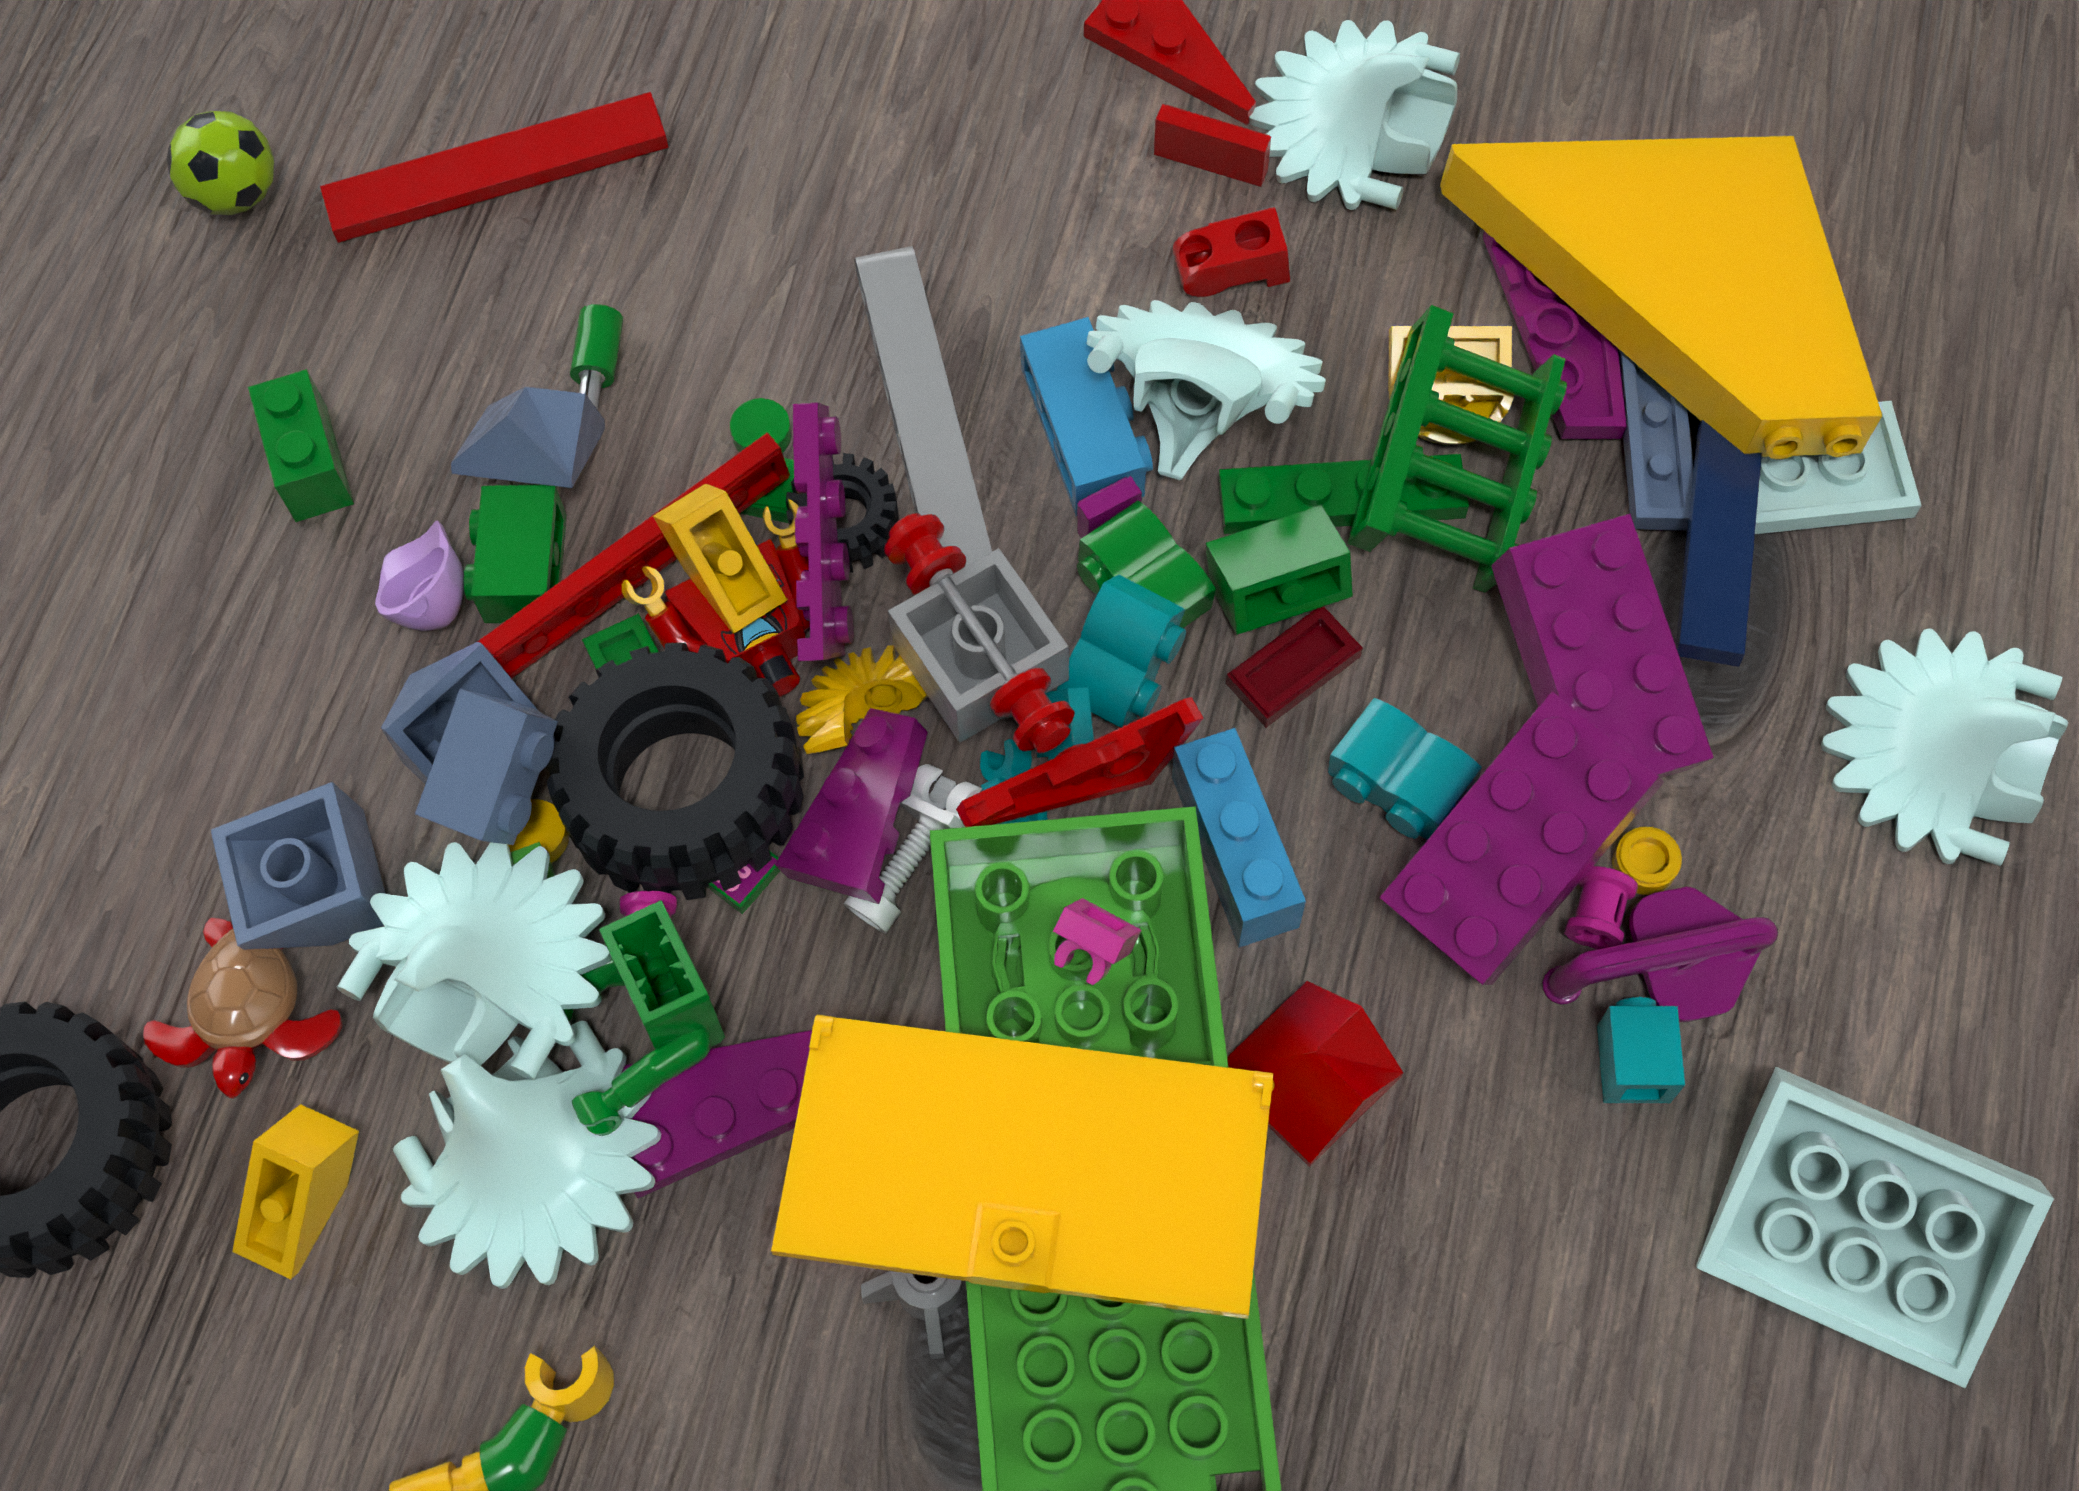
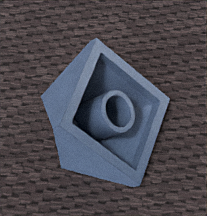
(532, 438)
(428, 697)

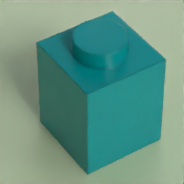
(1640, 1052)

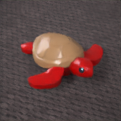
(236, 1006)

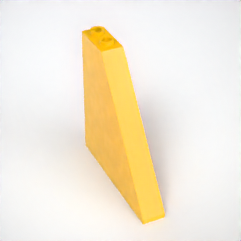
(1695, 268)

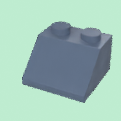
(487, 767)
(299, 872)

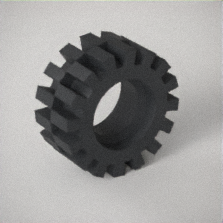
(880, 503)

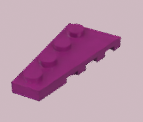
(1550, 326)
(819, 590)
(723, 1106)

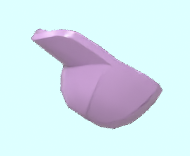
(422, 582)

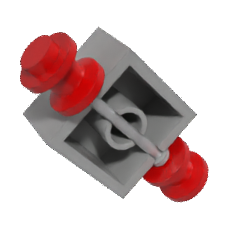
(977, 639)

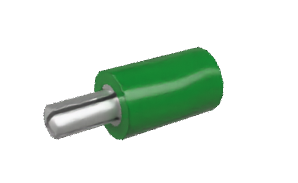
(596, 349)

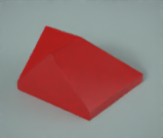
(1323, 1066)

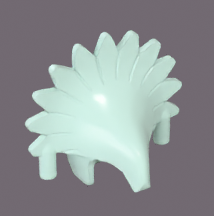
(1358, 111)
(1202, 372)
(1945, 743)
(481, 956)
(521, 1166)

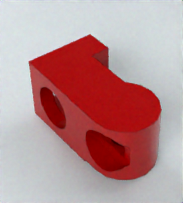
(1233, 254)

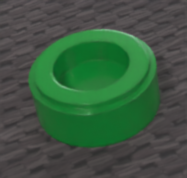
(757, 418)

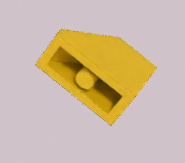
(720, 556)
(293, 1188)

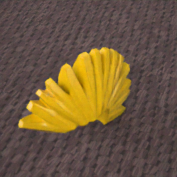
(849, 693)

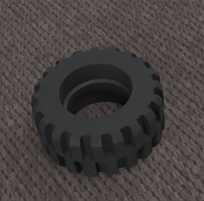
(658, 699)
(113, 1145)

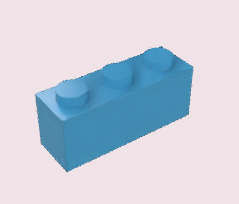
(1082, 412)
(1238, 838)

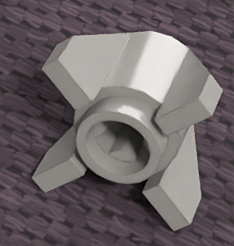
(922, 1301)

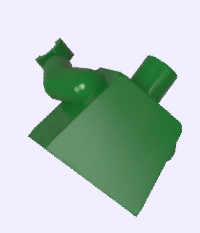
(671, 1005)

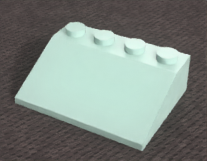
(1873, 1226)

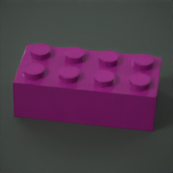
(1602, 640)
(1521, 839)

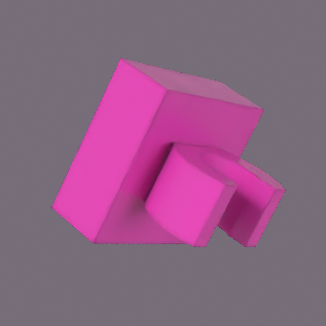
(1098, 933)

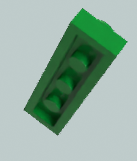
(1273, 492)

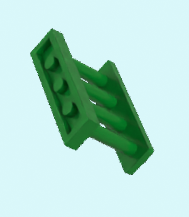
(1400, 459)

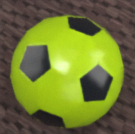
(220, 162)

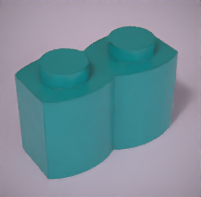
(1123, 648)
(1401, 769)

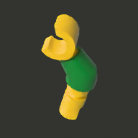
(531, 1438)

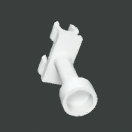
(930, 814)

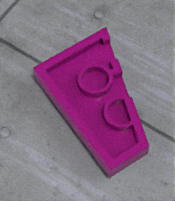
(854, 813)

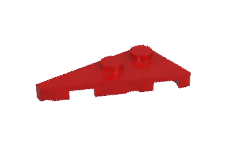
(1172, 46)
(1088, 771)

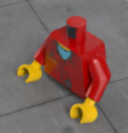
(764, 643)

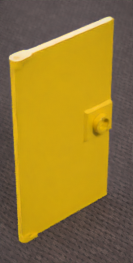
(1027, 1166)

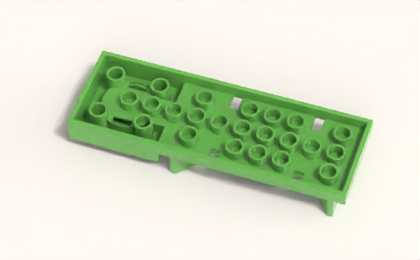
(1071, 1383)

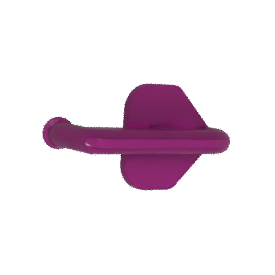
(1686, 949)

